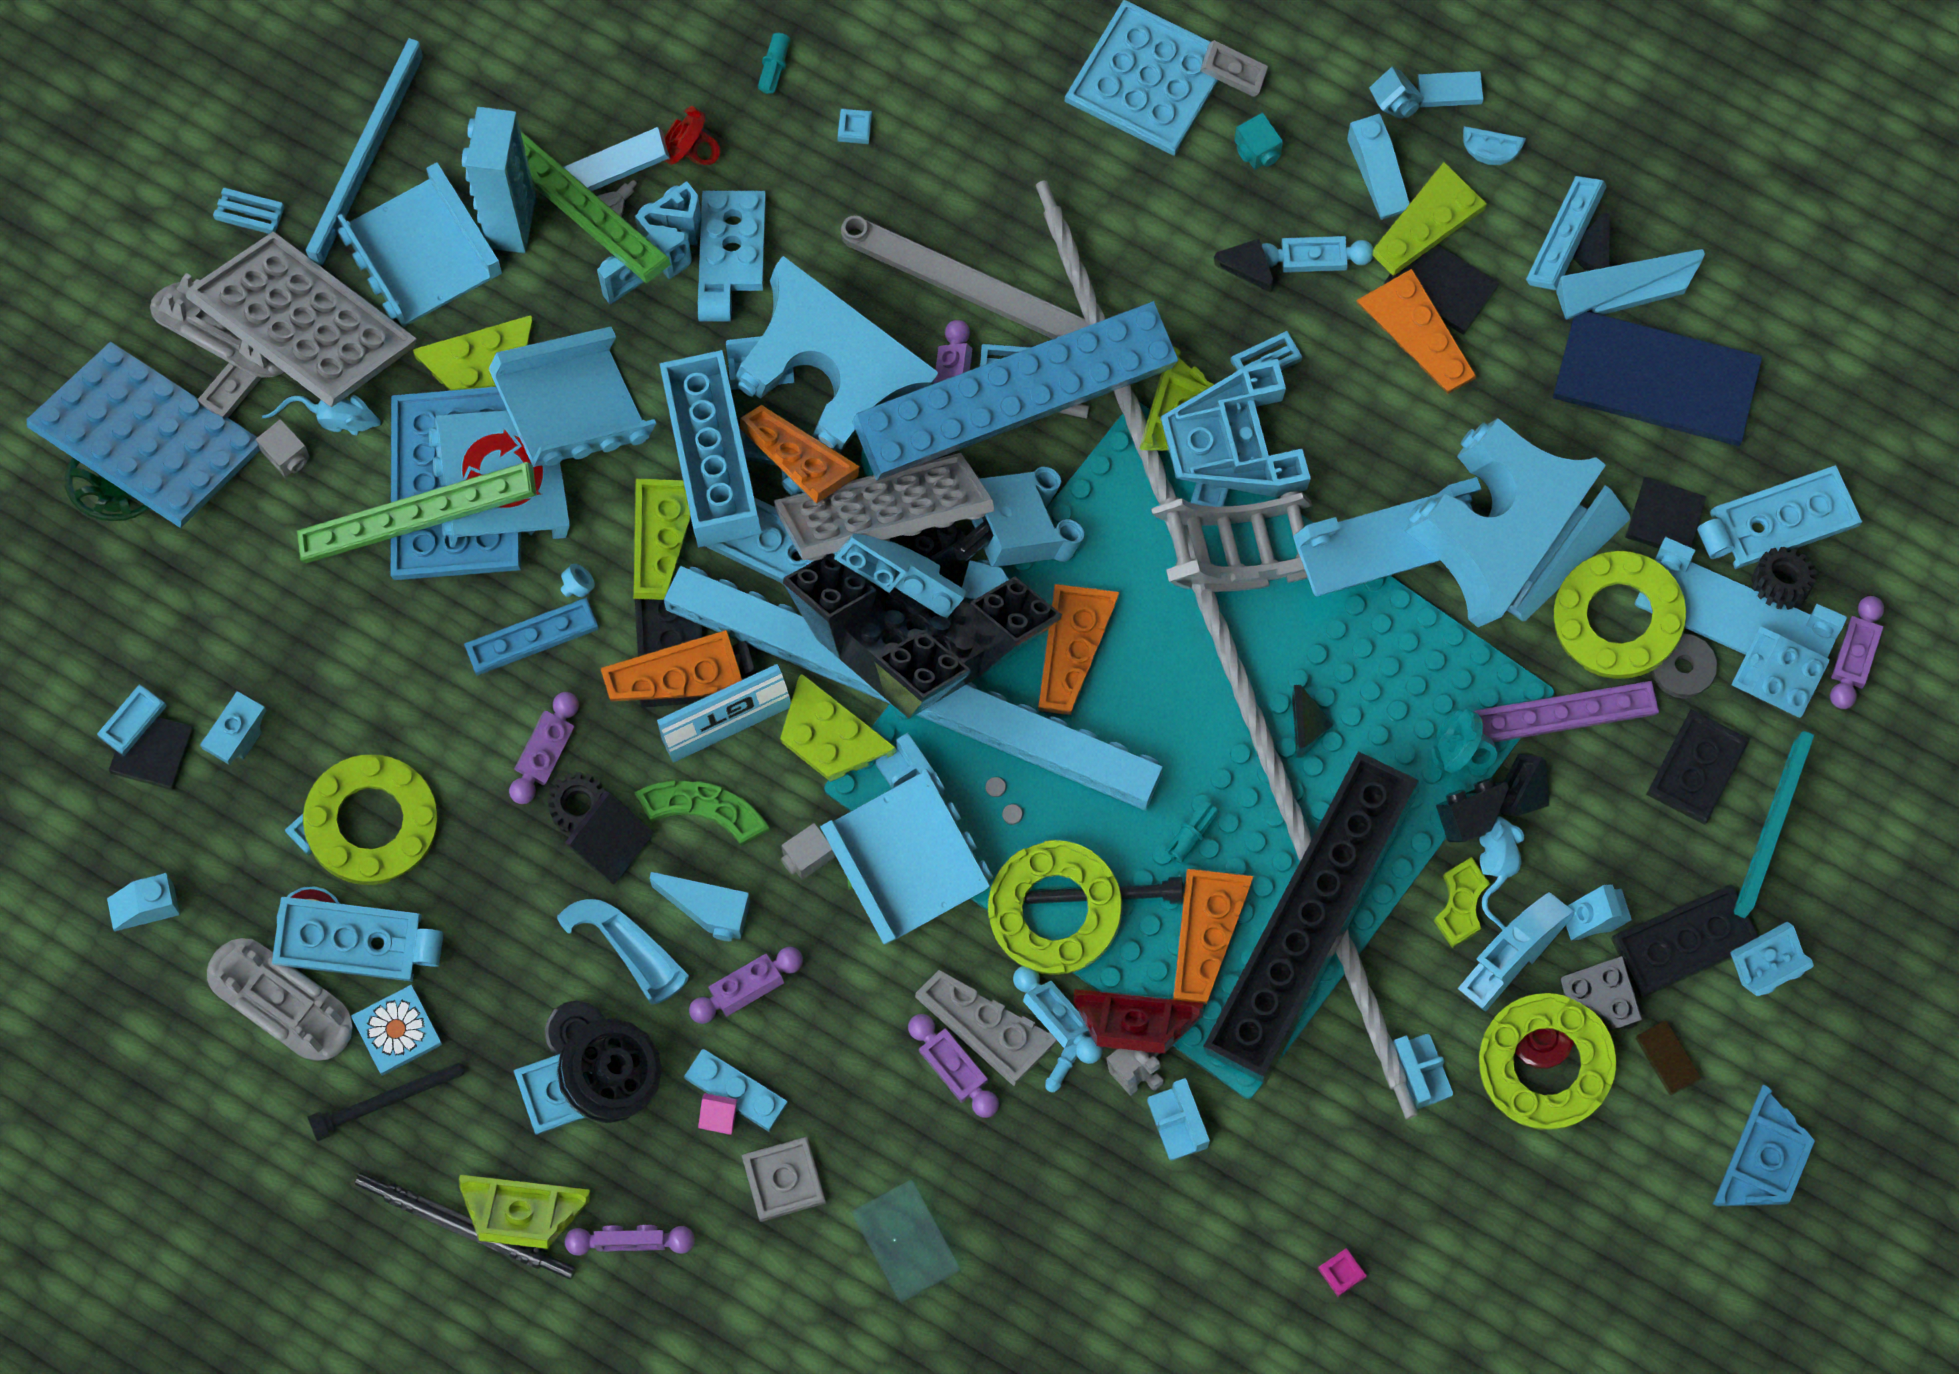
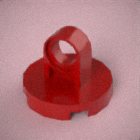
(685, 137)

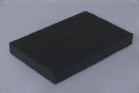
(1452, 286)
(1697, 767)

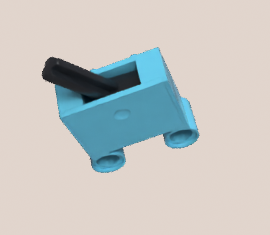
(1020, 525)

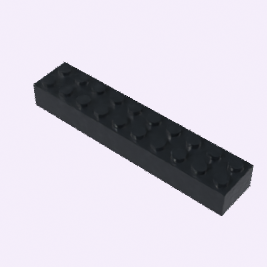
(1311, 917)

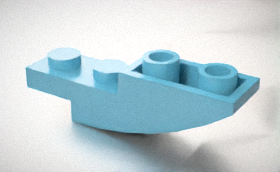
(899, 567)
(1515, 947)

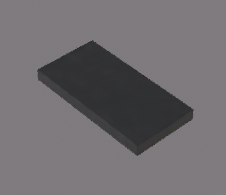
(660, 630)
(1683, 941)

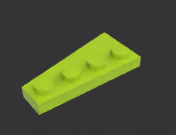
(1430, 218)
(660, 530)

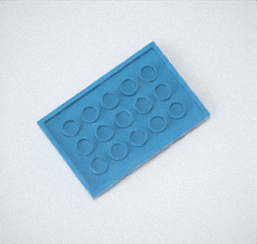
(144, 434)
(427, 551)

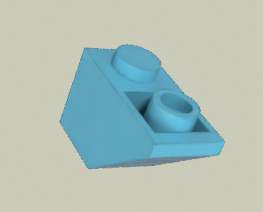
(1396, 94)

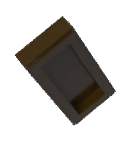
(1668, 1058)

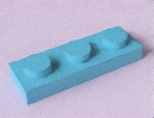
(723, 1080)

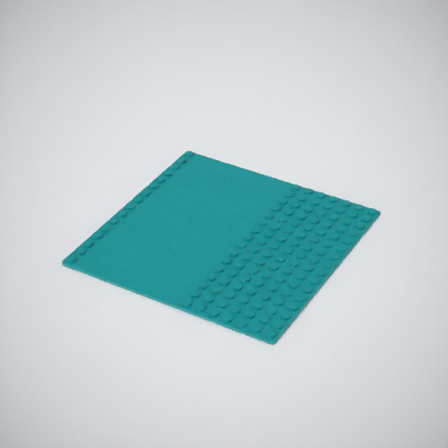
(1366, 654)

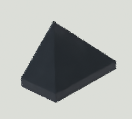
(1594, 245)
(1247, 263)
(1309, 721)
(1526, 786)

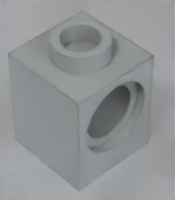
(283, 448)

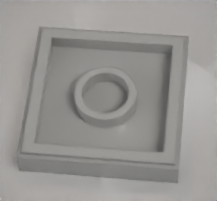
(783, 1179)

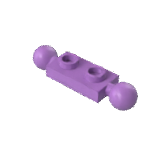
(956, 356)
(1857, 652)
(544, 748)
(746, 985)
(953, 1065)
(613, 1238)

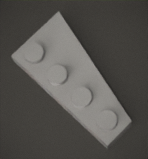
(997, 1035)

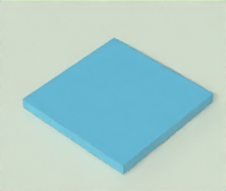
(1145, 78)

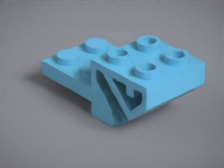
(671, 227)

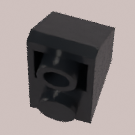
(1472, 812)

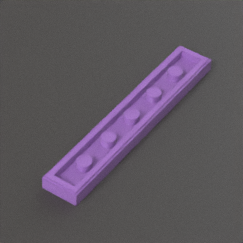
(1569, 712)

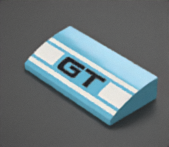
(724, 713)

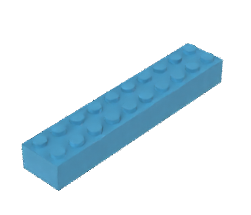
(1014, 391)

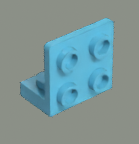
(1780, 672)

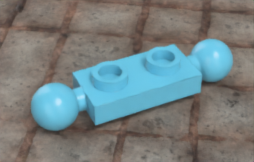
(1317, 254)
(1057, 1014)

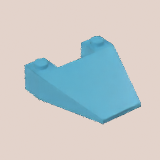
(1221, 440)

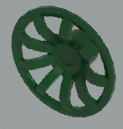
(109, 495)

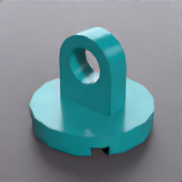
(1459, 740)

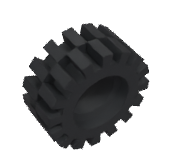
(1790, 565)
(563, 791)

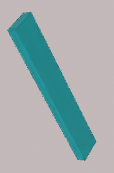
(1773, 824)

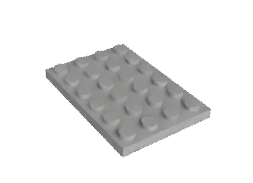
(301, 318)
(886, 508)

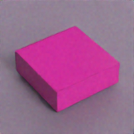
(717, 1113)
(1342, 1272)

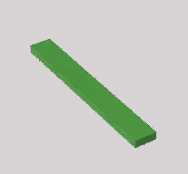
(594, 215)
(417, 512)

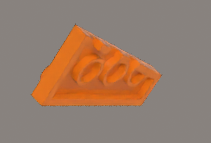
(1413, 322)
(803, 458)
(1073, 644)
(679, 671)
(1207, 924)

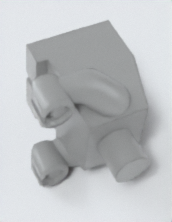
(1134, 1066)

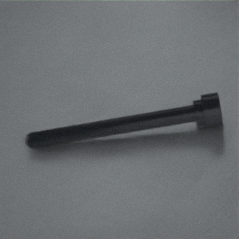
(1169, 890)
(324, 1123)

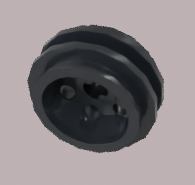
(633, 1047)

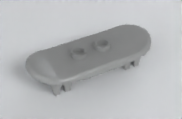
(183, 317)
(280, 1000)

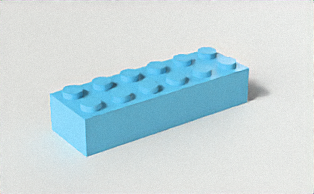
(500, 179)
(710, 449)

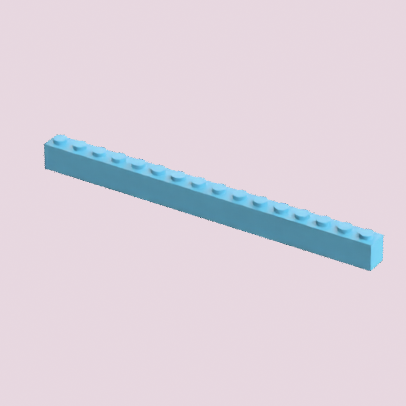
(967, 710)

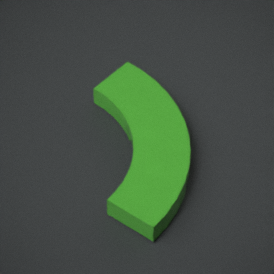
(704, 801)

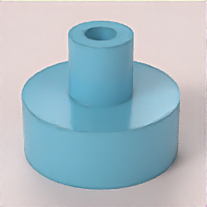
(576, 581)

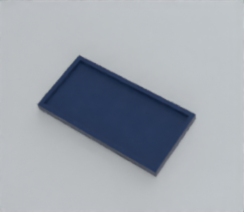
(1657, 377)

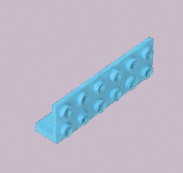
(1369, 545)
(1734, 612)

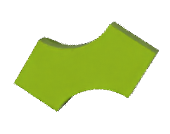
(1459, 917)

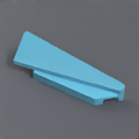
(1627, 284)
(1576, 542)

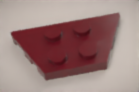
(1135, 1021)

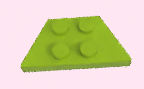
(466, 359)
(1174, 389)
(829, 734)
(520, 1210)

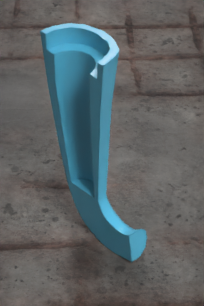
(647, 961)

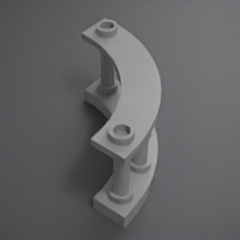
(1236, 575)

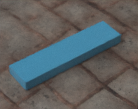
(531, 636)

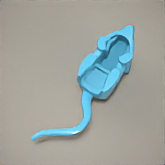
(346, 414)
(1500, 858)

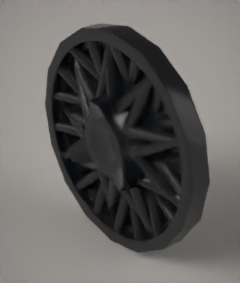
(567, 1021)

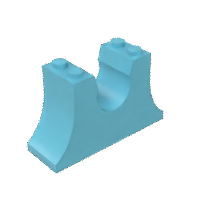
(825, 332)
(1530, 506)

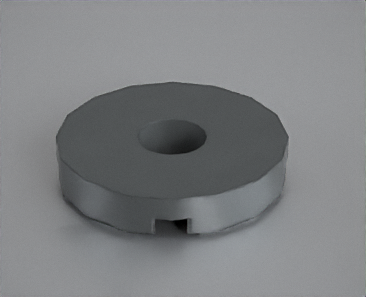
(1692, 683)

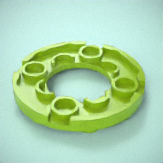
(1611, 658)
(1050, 860)
(377, 864)
(1576, 1022)

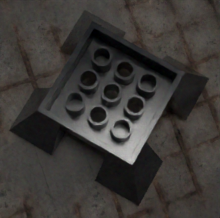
(903, 645)

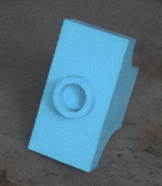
(235, 729)
(1598, 913)

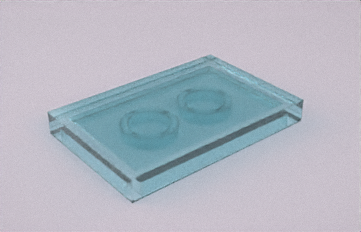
(905, 1241)

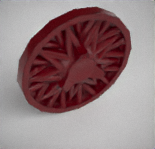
(1544, 1048)

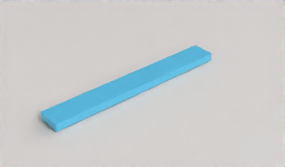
(365, 151)

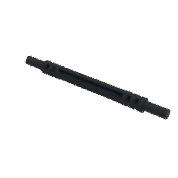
(459, 1224)

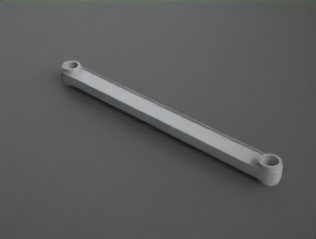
(959, 279)

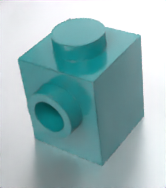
(1258, 142)

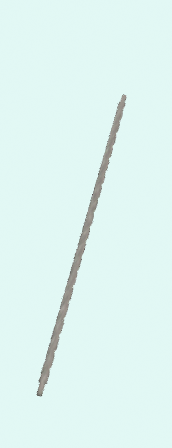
(1233, 667)

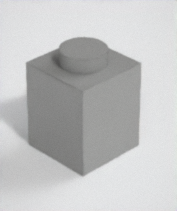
(806, 852)

